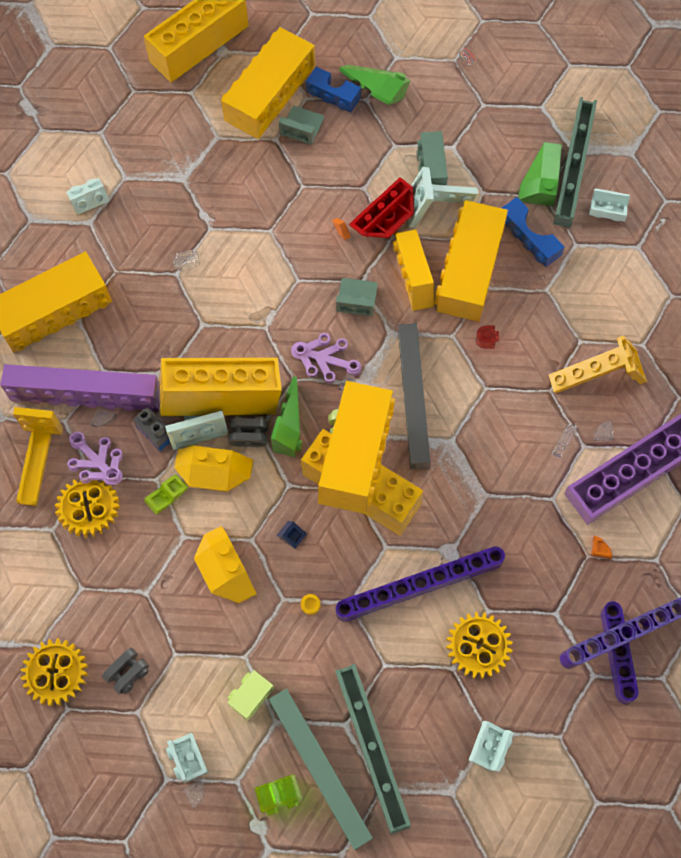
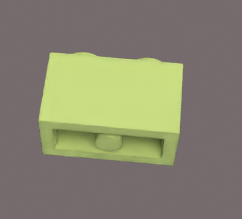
(250, 695)

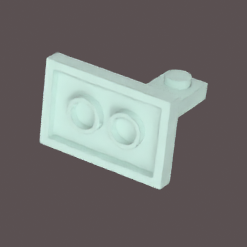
(425, 193)
(197, 430)

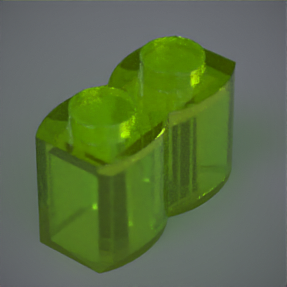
(278, 794)

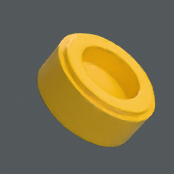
(310, 604)

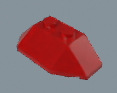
(386, 212)

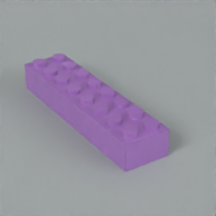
(80, 387)
(627, 472)

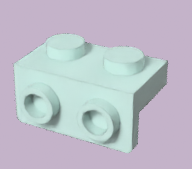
(87, 196)
(609, 205)
(491, 747)
(186, 757)

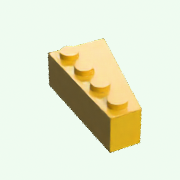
(414, 269)

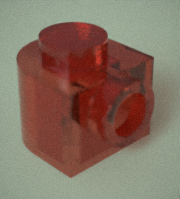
(487, 337)

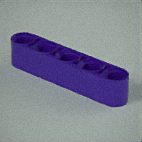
(620, 662)

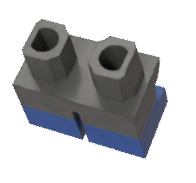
(152, 428)

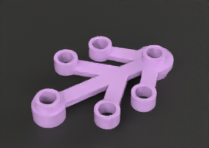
(323, 357)
(95, 461)

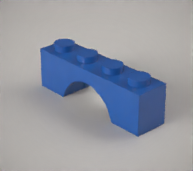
(544, 247)

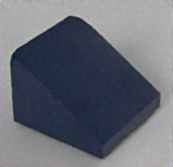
(291, 534)

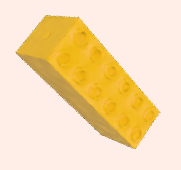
(194, 34)
(268, 83)
(470, 260)
(51, 301)
(217, 385)
(356, 447)
(393, 499)

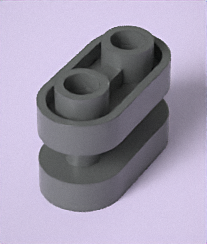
(253, 432)
(125, 683)

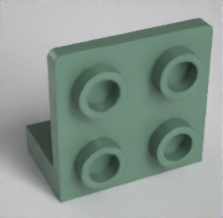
(301, 125)
(356, 297)

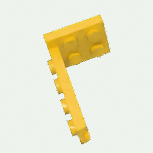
(602, 364)
(42, 426)

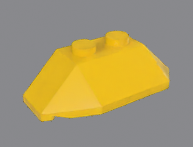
(212, 468)
(223, 567)

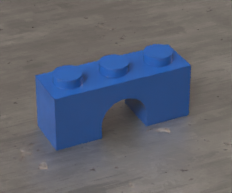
(344, 97)

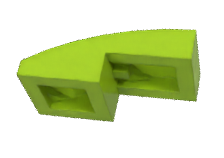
(167, 493)

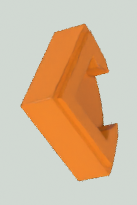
(341, 228)
(600, 548)

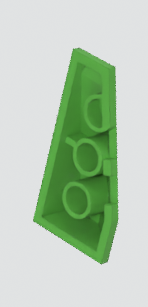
(385, 85)
(542, 177)
(286, 431)

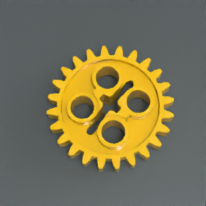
(105, 502)
(486, 629)
(35, 672)

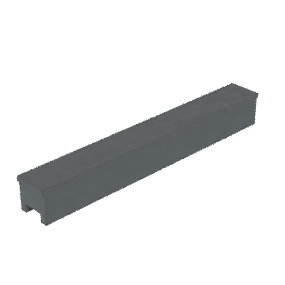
(413, 397)

